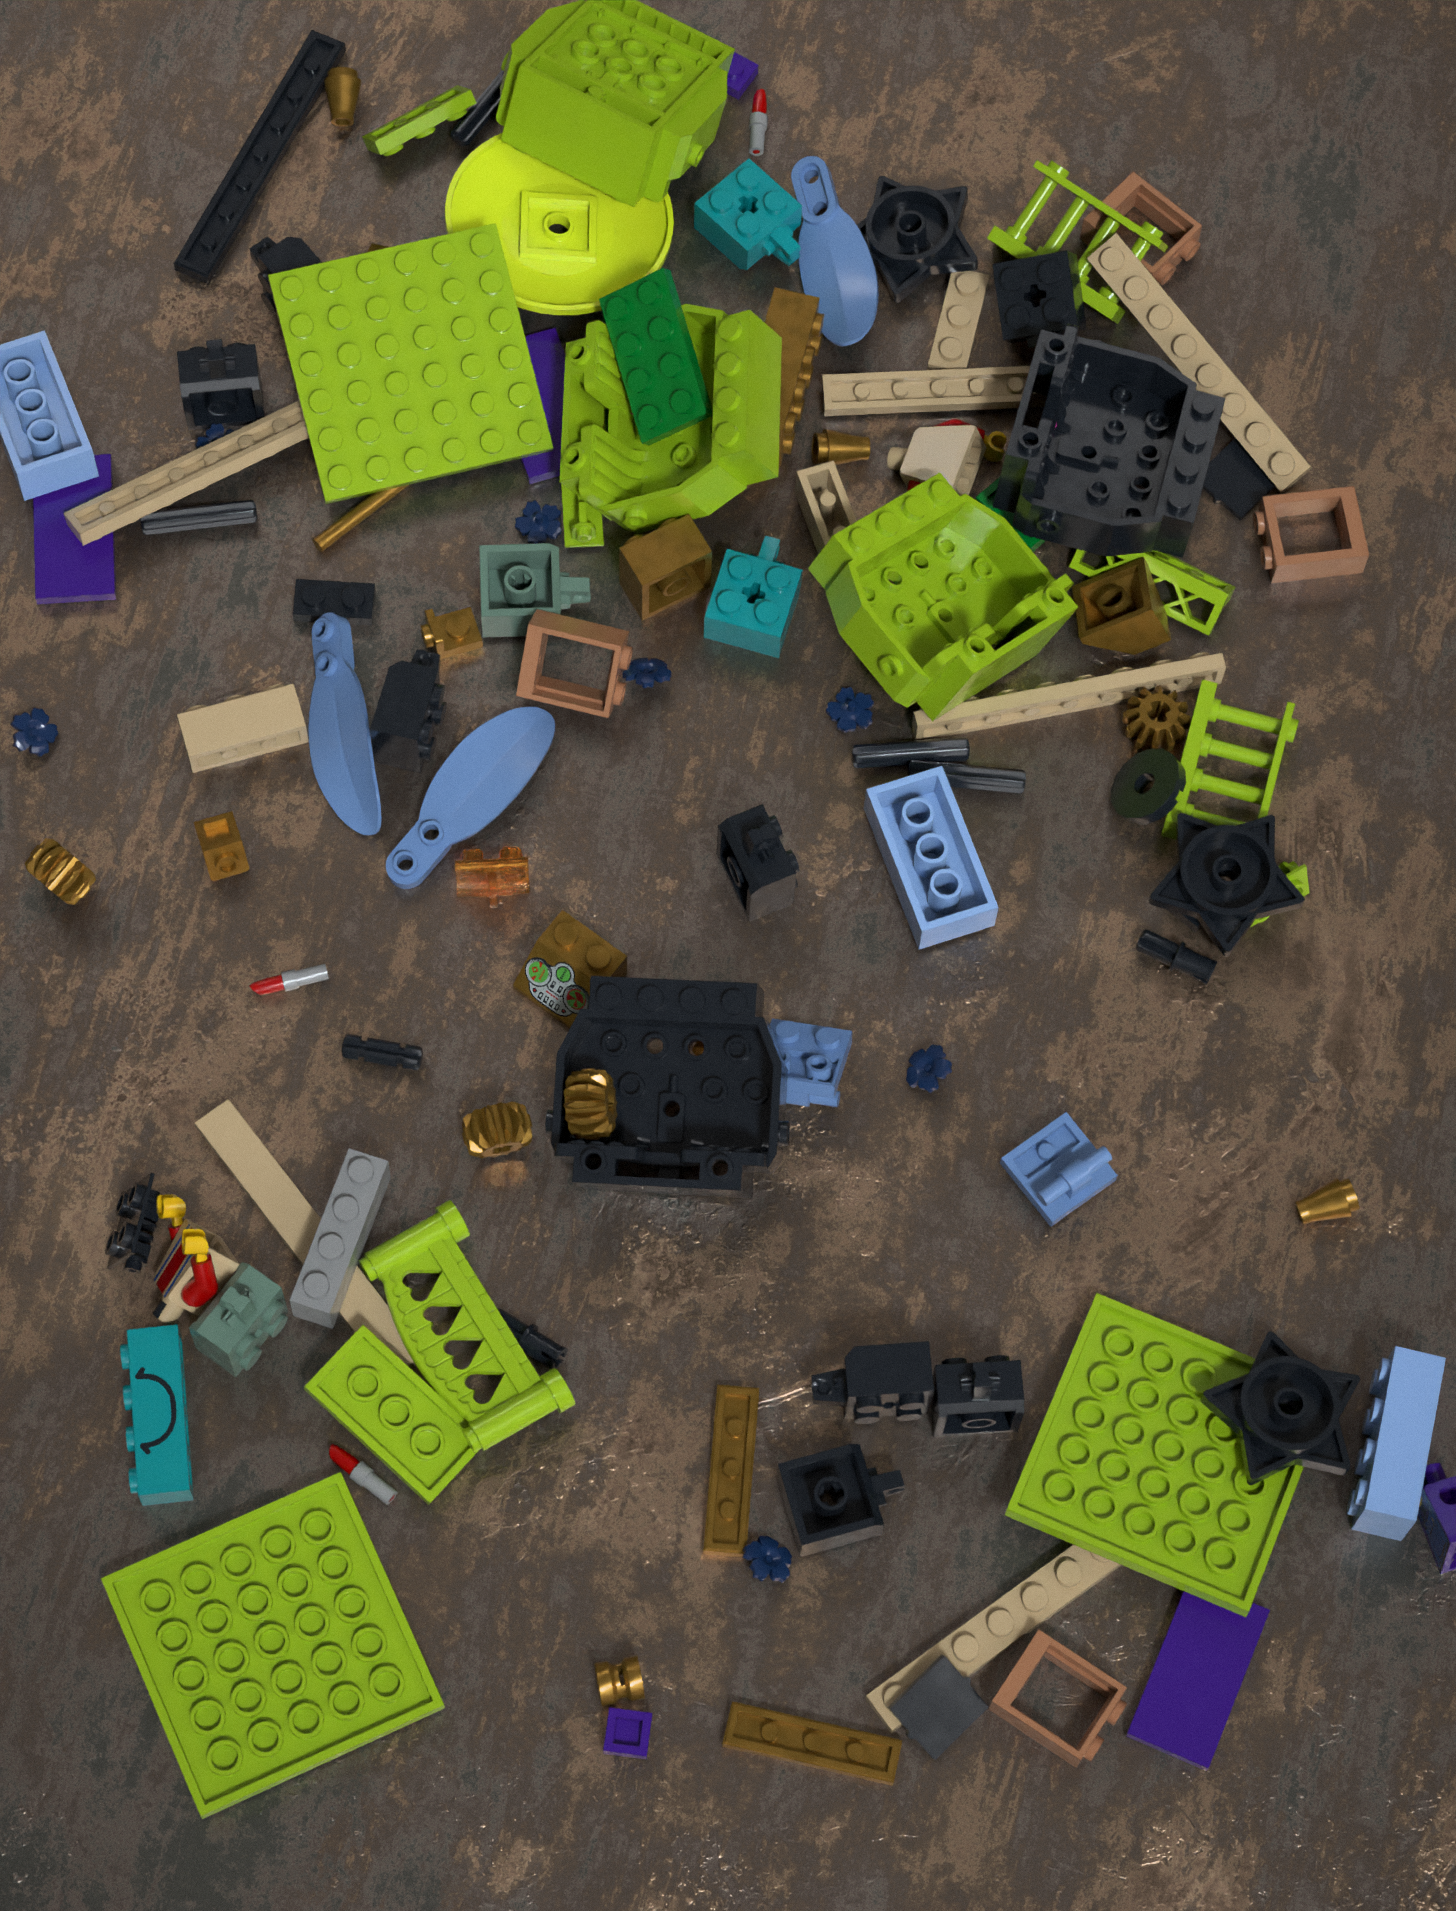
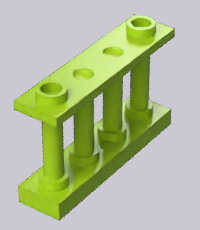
(1014, 237)
(1201, 743)

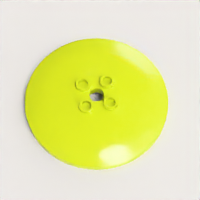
(549, 271)

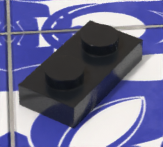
(346, 599)

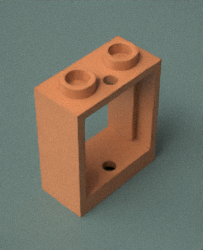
(1141, 195)
(1283, 568)
(567, 694)
(1047, 1647)

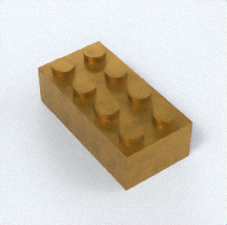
(800, 325)

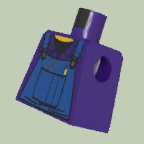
(1438, 1516)

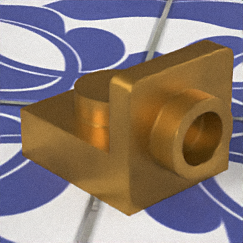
(451, 632)
(221, 846)

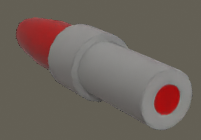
(758, 123)
(290, 980)
(362, 1474)

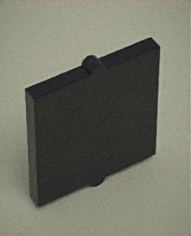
(1236, 480)
(938, 1707)

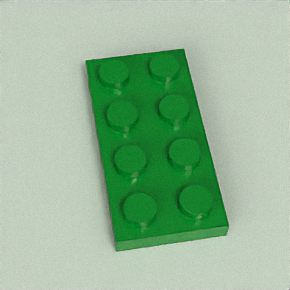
(656, 356)

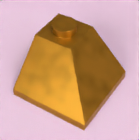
(1121, 610)

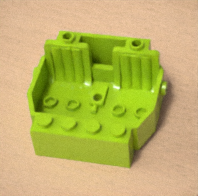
(614, 95)
(695, 467)
(938, 623)

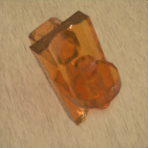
(492, 876)

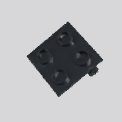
(136, 1213)

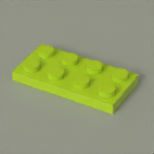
(393, 1414)

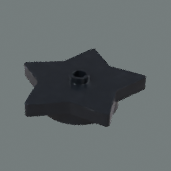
(916, 234)
(1222, 906)
(1277, 1440)

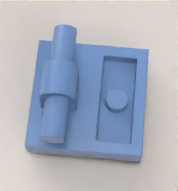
(813, 1061)
(1059, 1169)

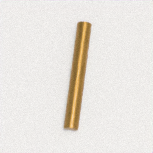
(354, 517)

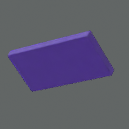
(549, 369)
(62, 564)
(1196, 1679)

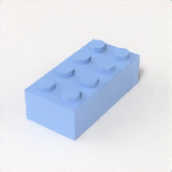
(40, 420)
(930, 857)
(1397, 1443)

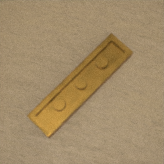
(731, 1470)
(812, 1743)

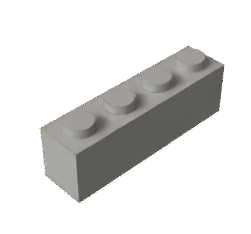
(340, 1238)

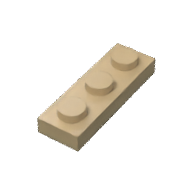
(958, 320)

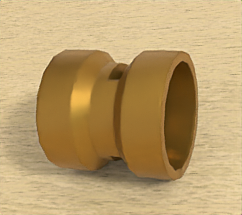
(609, 1681)

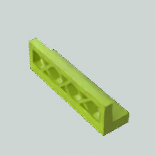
(1178, 573)

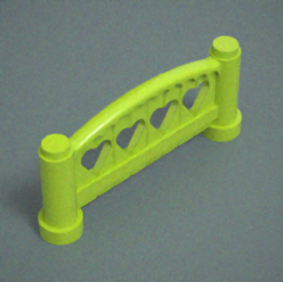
(522, 1393)

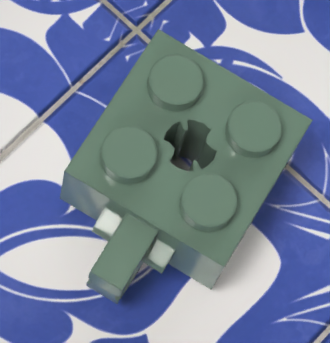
(520, 581)
(240, 1320)

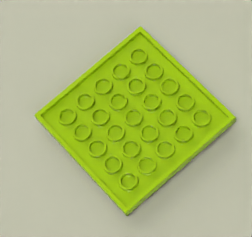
(410, 363)
(1145, 1467)
(272, 1644)

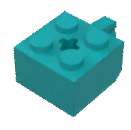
(749, 217)
(753, 600)

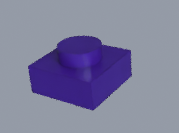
(740, 75)
(627, 1733)

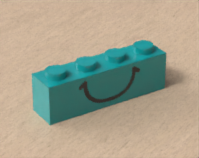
(158, 1415)

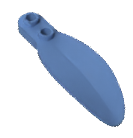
(834, 257)
(341, 730)
(473, 788)

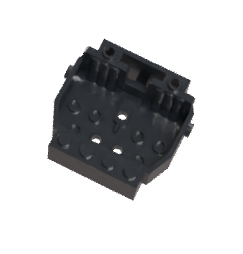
(1115, 411)
(726, 1096)

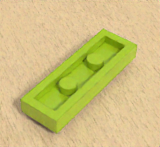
(419, 121)

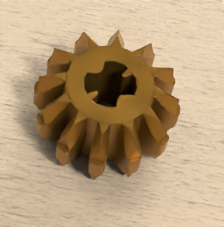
(1160, 707)
(60, 871)
(590, 1104)
(497, 1129)

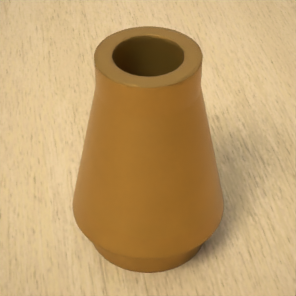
(342, 94)
(839, 447)
(1329, 1202)

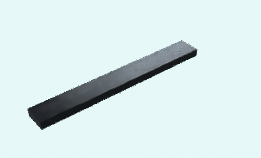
(259, 157)

